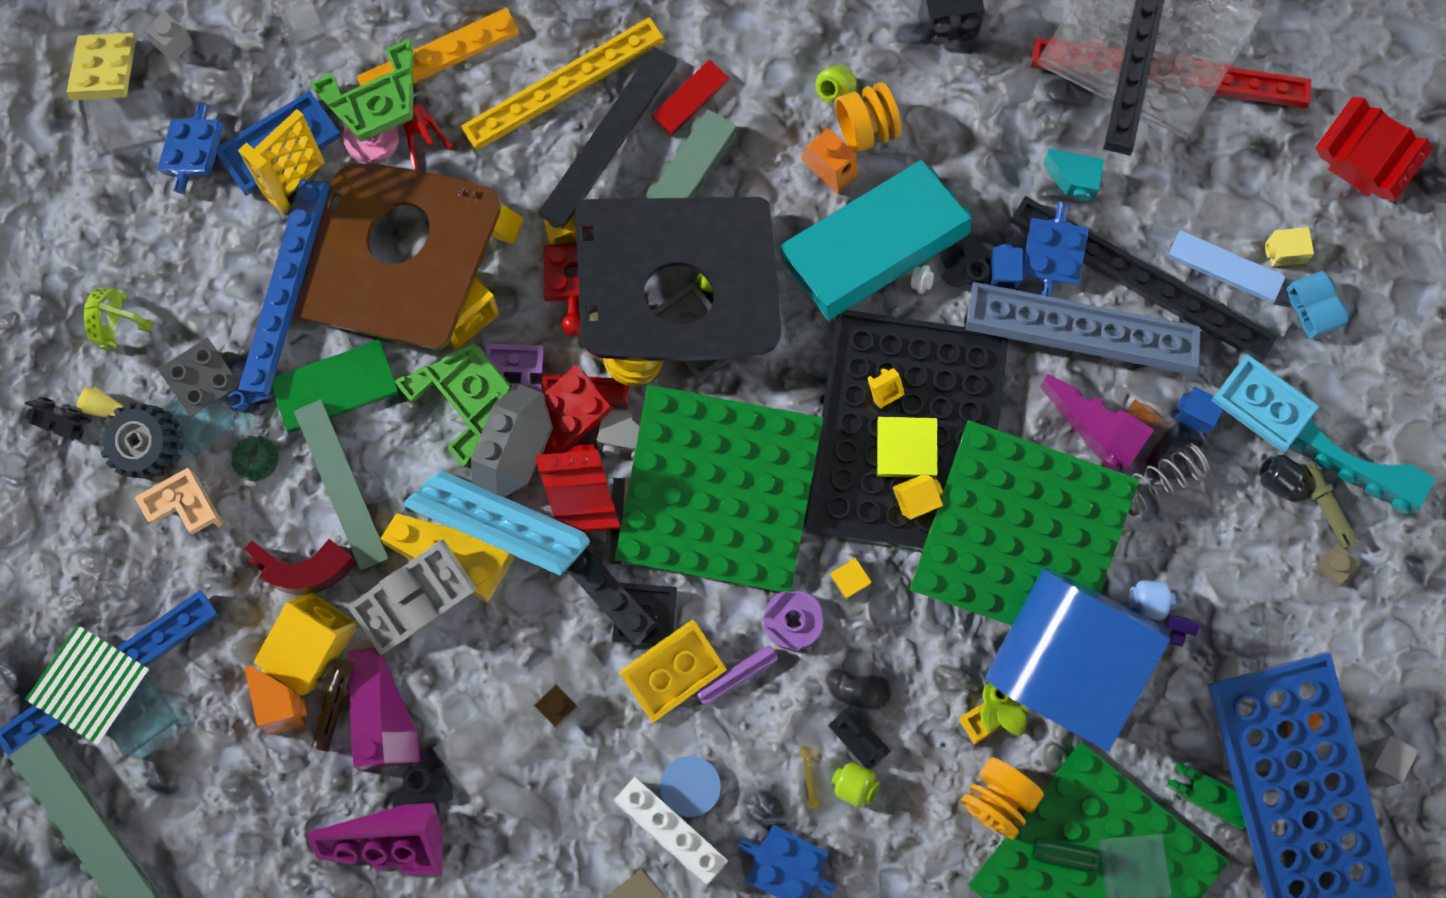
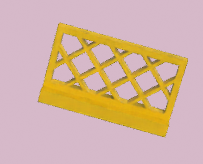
(269, 174)

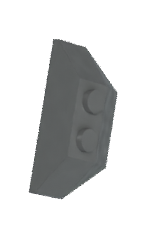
(510, 440)

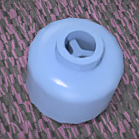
(1152, 599)

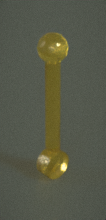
(812, 803)

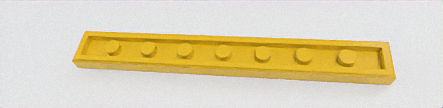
(562, 84)

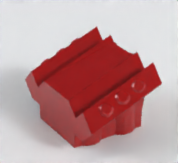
(1372, 150)
(578, 489)

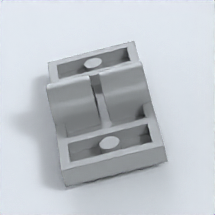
(412, 597)

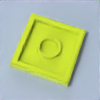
(906, 447)

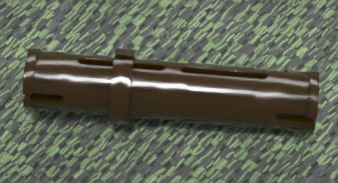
(343, 670)

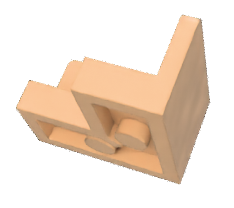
(180, 494)

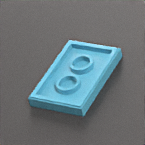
(1265, 403)

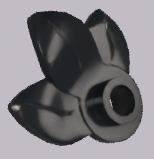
(963, 261)
(432, 791)

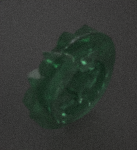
(260, 469)

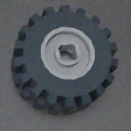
(141, 441)

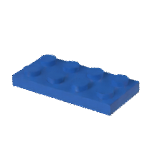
(318, 121)

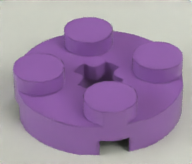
(793, 637)

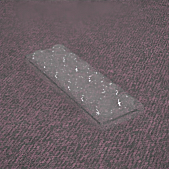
(512, 723)

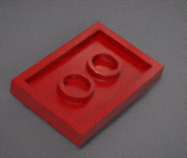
(574, 409)

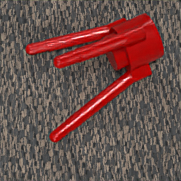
(420, 125)

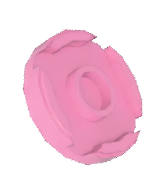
(373, 149)

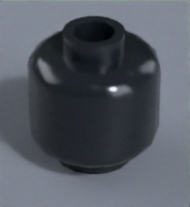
(1282, 476)

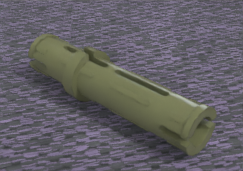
(1330, 507)

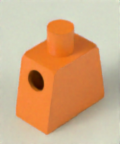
(829, 157)

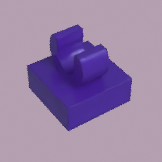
(1180, 627)

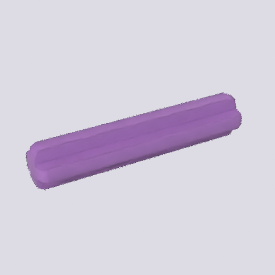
(737, 675)

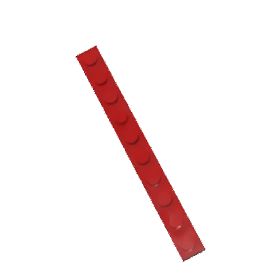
(1242, 84)

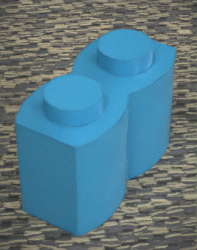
(1317, 304)

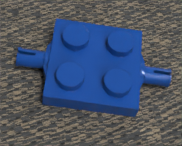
(190, 147)
(1055, 250)
(787, 865)

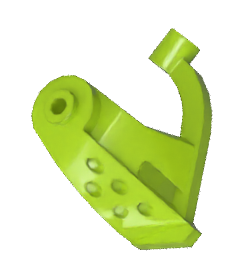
(104, 335)

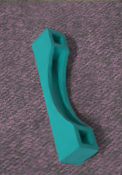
(1399, 485)

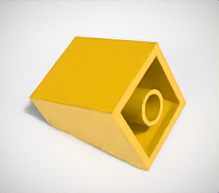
(476, 314)
(305, 642)

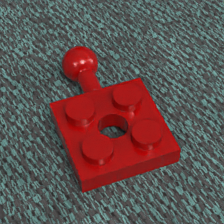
(558, 286)

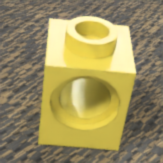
(1289, 247)

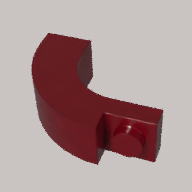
(312, 576)

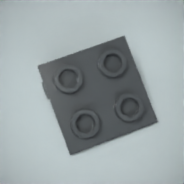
(199, 377)

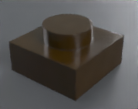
(556, 706)

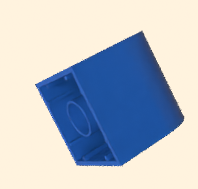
(1077, 657)

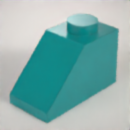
(1075, 173)

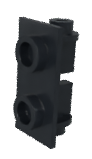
(46, 412)
(859, 738)

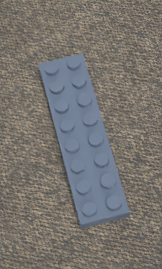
(1084, 328)

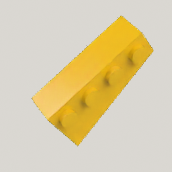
(480, 560)

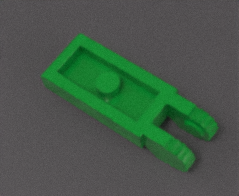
(1209, 796)

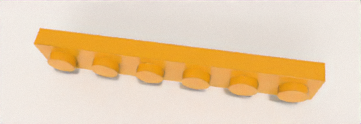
(454, 47)

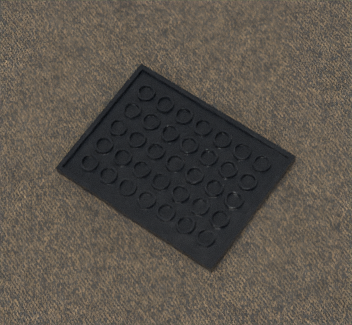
(944, 377)

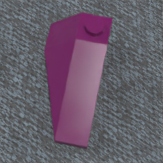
(1110, 435)
(378, 716)
(396, 838)

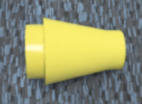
(97, 403)

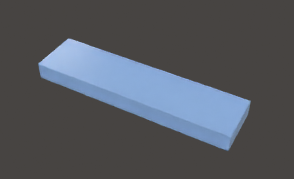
(1226, 267)

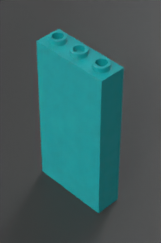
(875, 239)

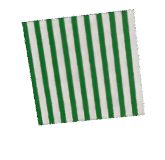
(87, 684)

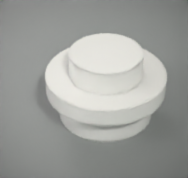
(922, 279)

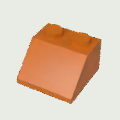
(274, 704)

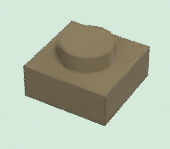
(1337, 564)

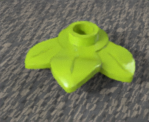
(1002, 712)

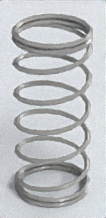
(1190, 464)

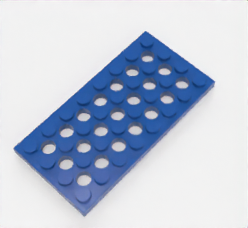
(1343, 760)

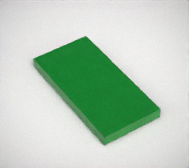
(340, 381)

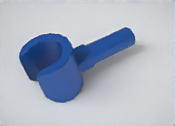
(247, 400)

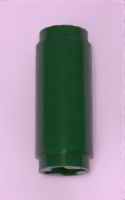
(1065, 854)

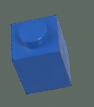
(1006, 267)
(1198, 410)

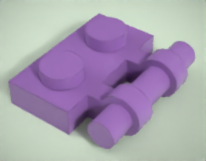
(518, 361)

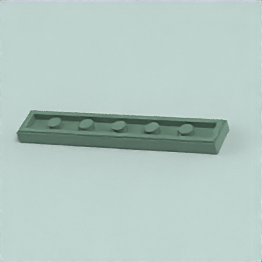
(341, 485)

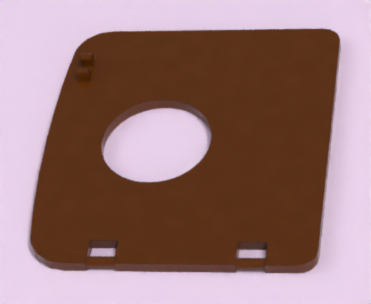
(407, 300)

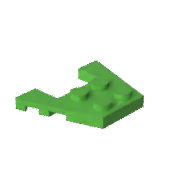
(378, 103)
(470, 386)

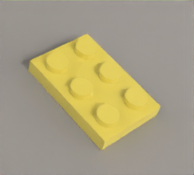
(101, 66)

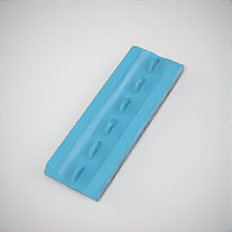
(499, 522)

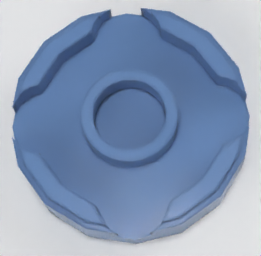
(690, 786)

